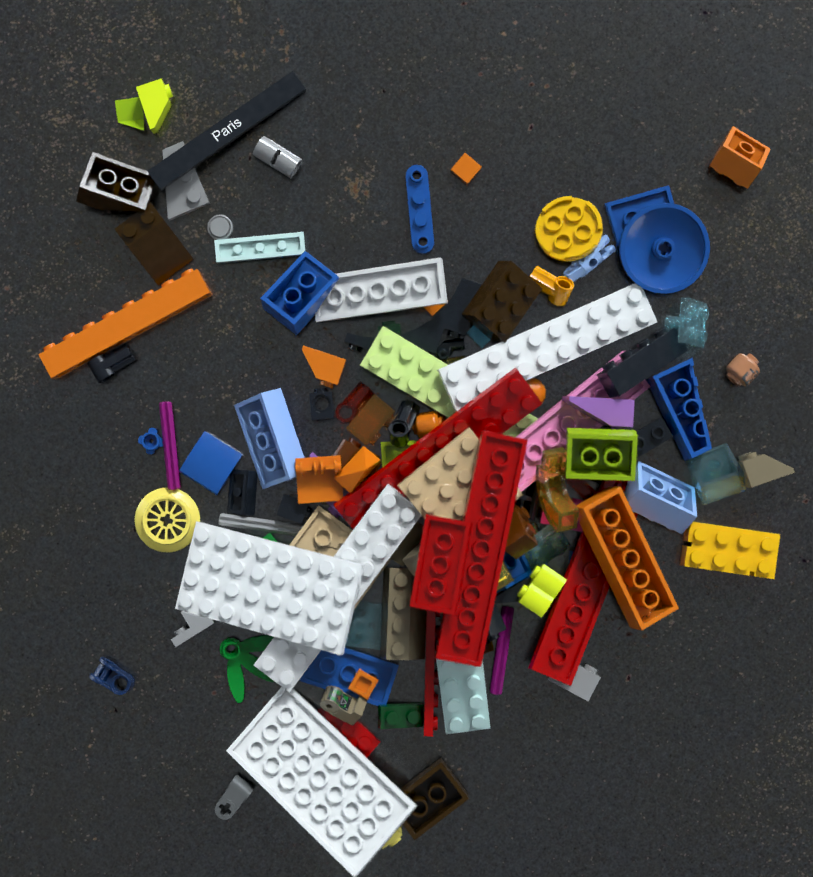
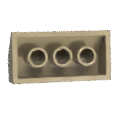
(402, 626)

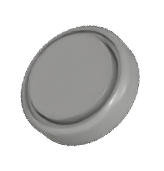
(220, 227)

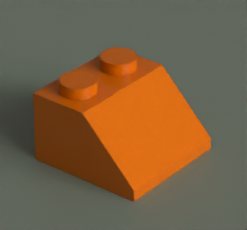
(740, 157)

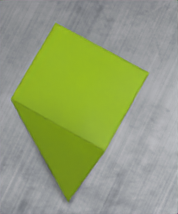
(130, 112)

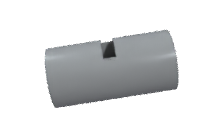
(277, 157)

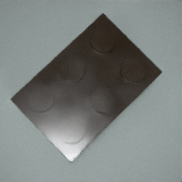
(502, 301)
(436, 796)

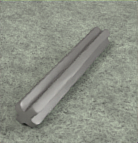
(259, 524)

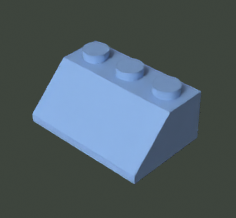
(661, 498)

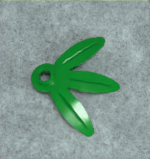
(239, 656)

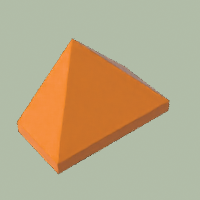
(357, 469)

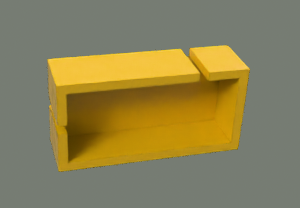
(730, 550)

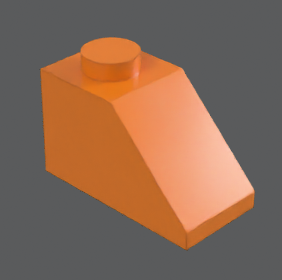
(325, 366)

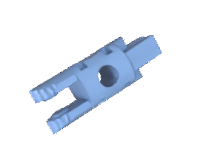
(583, 266)

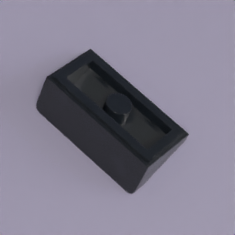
(242, 492)

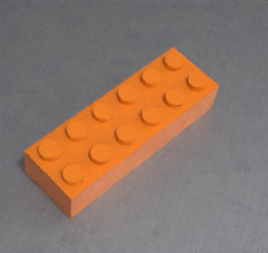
(626, 558)

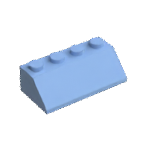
(270, 437)

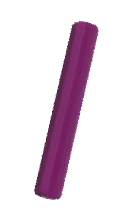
(169, 445)
(501, 652)

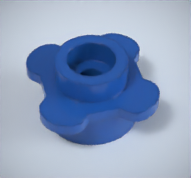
(145, 441)

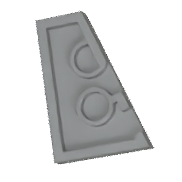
(186, 192)

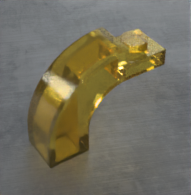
(552, 491)

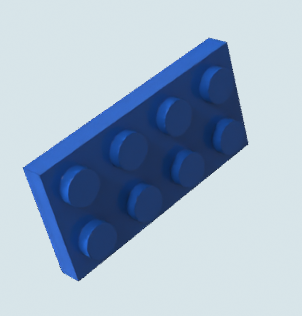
(339, 671)

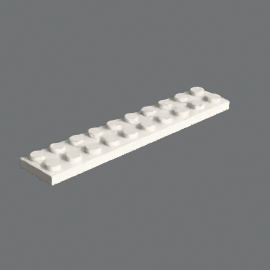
(549, 344)
(368, 544)

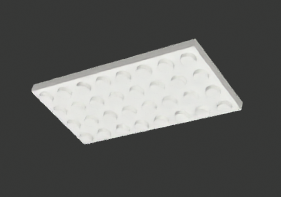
(270, 587)
(321, 779)

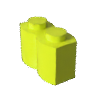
(541, 589)

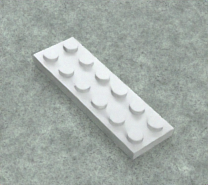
(385, 290)

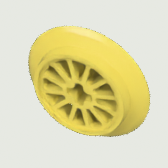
(188, 507)

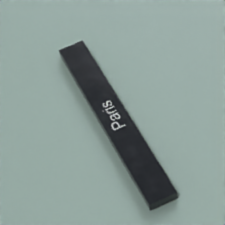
(226, 130)

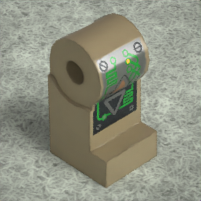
(342, 705)

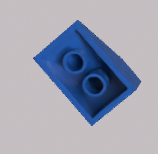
(299, 292)

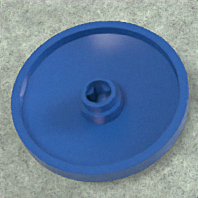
(664, 248)

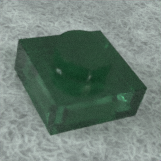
(391, 326)

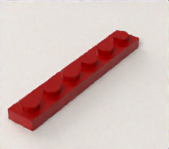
(431, 676)

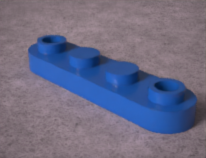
(419, 209)

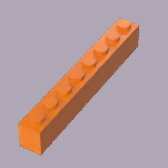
(125, 324)

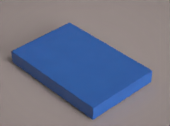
(622, 210)

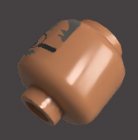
(742, 369)

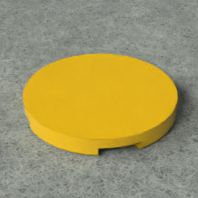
(569, 228)

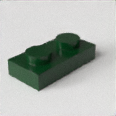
(400, 715)

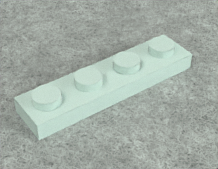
(259, 247)

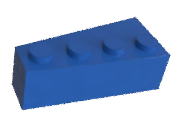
(682, 408)

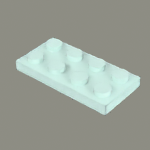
(463, 697)

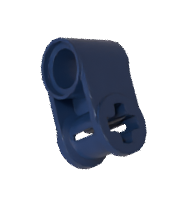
(108, 674)

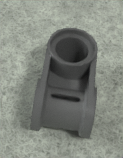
(235, 795)

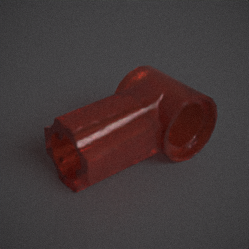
(355, 402)

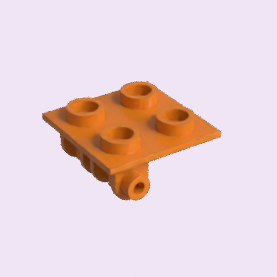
(316, 479)

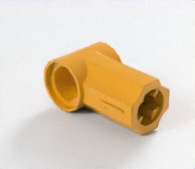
(555, 287)

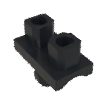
(530, 501)

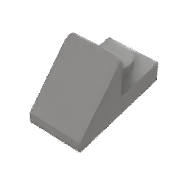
(196, 624)

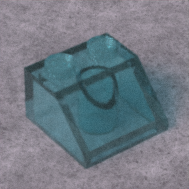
(716, 474)

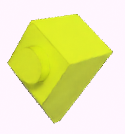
(155, 102)

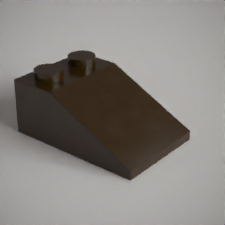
(114, 185)
(154, 244)

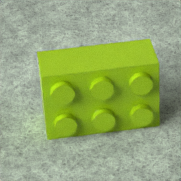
(601, 454)

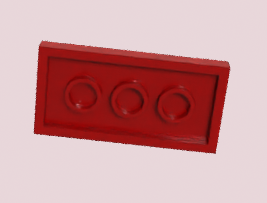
(441, 564)

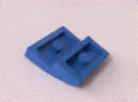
(210, 463)

